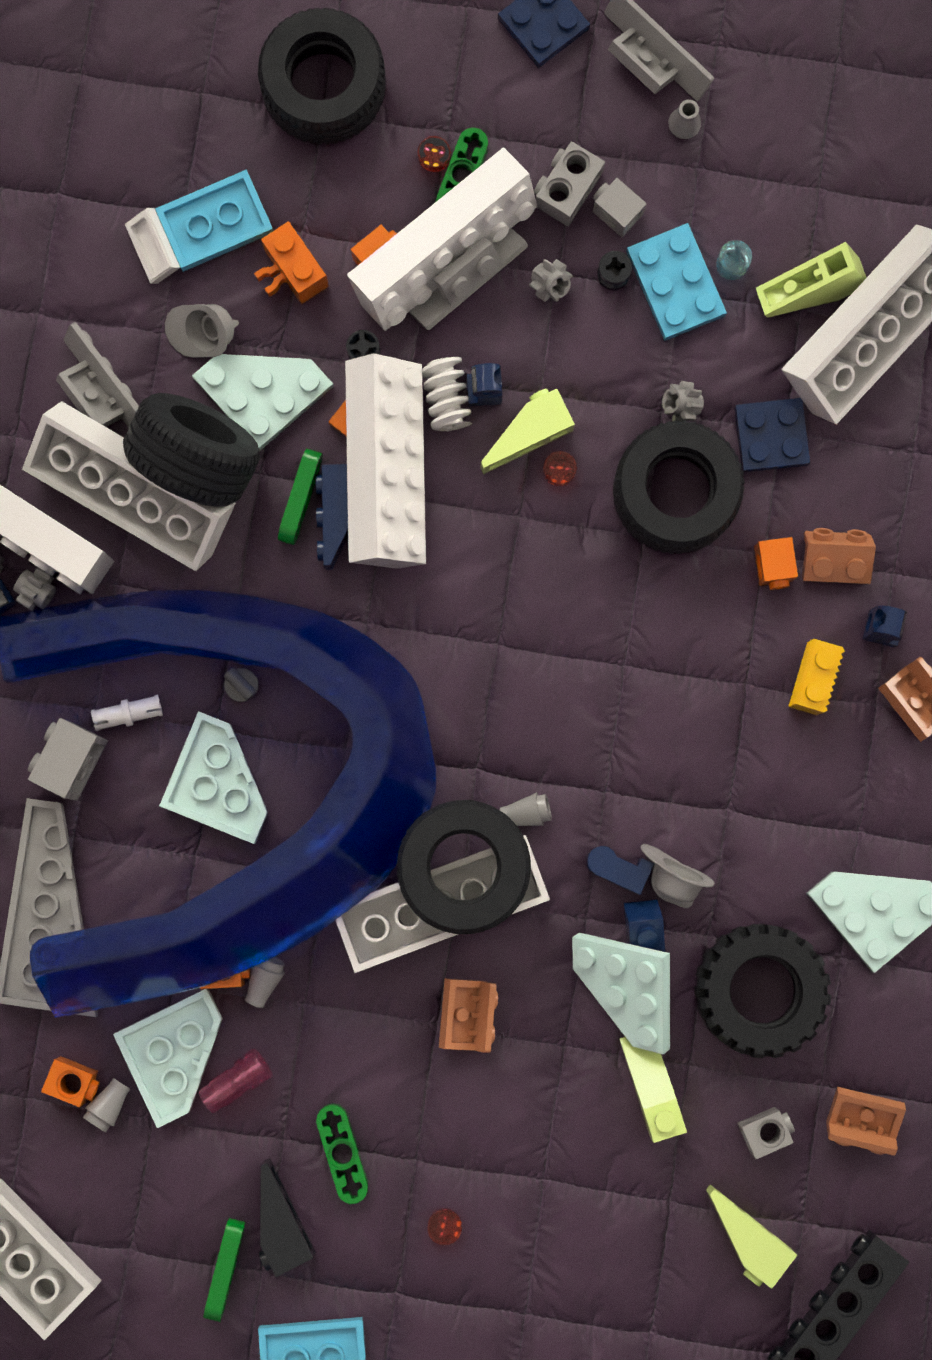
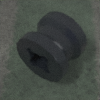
(612, 277)
(362, 341)

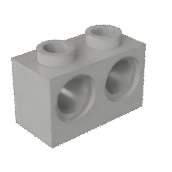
(575, 186)

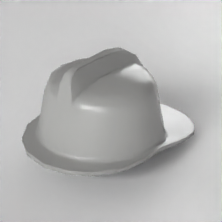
(200, 329)
(674, 880)

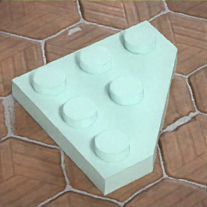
(262, 391)
(216, 782)
(875, 912)
(629, 985)
(171, 1054)

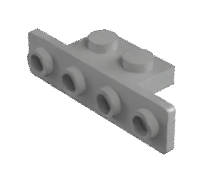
(653, 53)
(467, 276)
(93, 384)

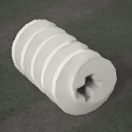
(444, 394)

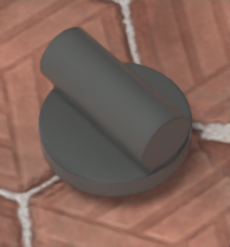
(241, 684)

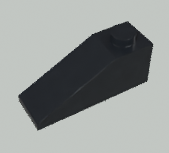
(281, 1230)

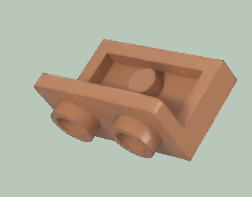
(838, 556)
(911, 696)
(468, 1015)
(865, 1121)

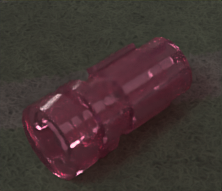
(235, 1081)

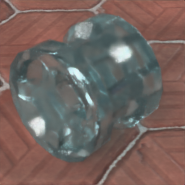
(730, 266)

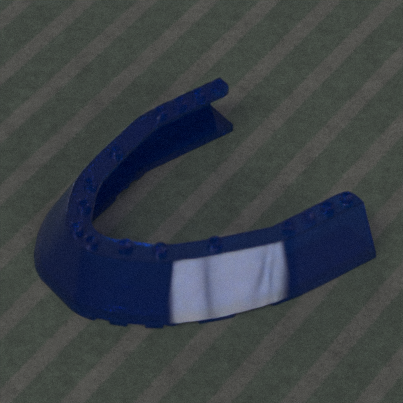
(301, 882)

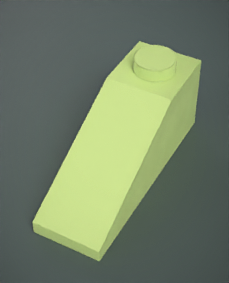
(813, 282)
(535, 425)
(654, 1092)
(756, 1247)

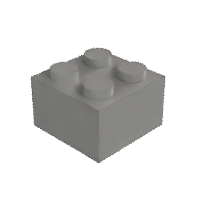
(66, 759)

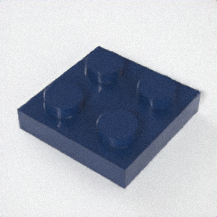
(543, 26)
(772, 435)

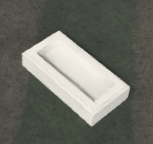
(152, 245)

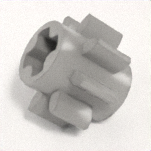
(551, 280)
(683, 401)
(34, 589)

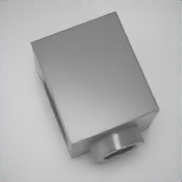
(618, 206)
(751, 1129)

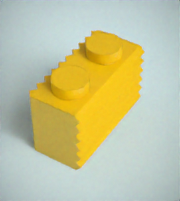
(816, 677)

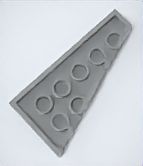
(41, 900)

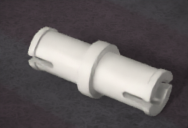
(126, 712)

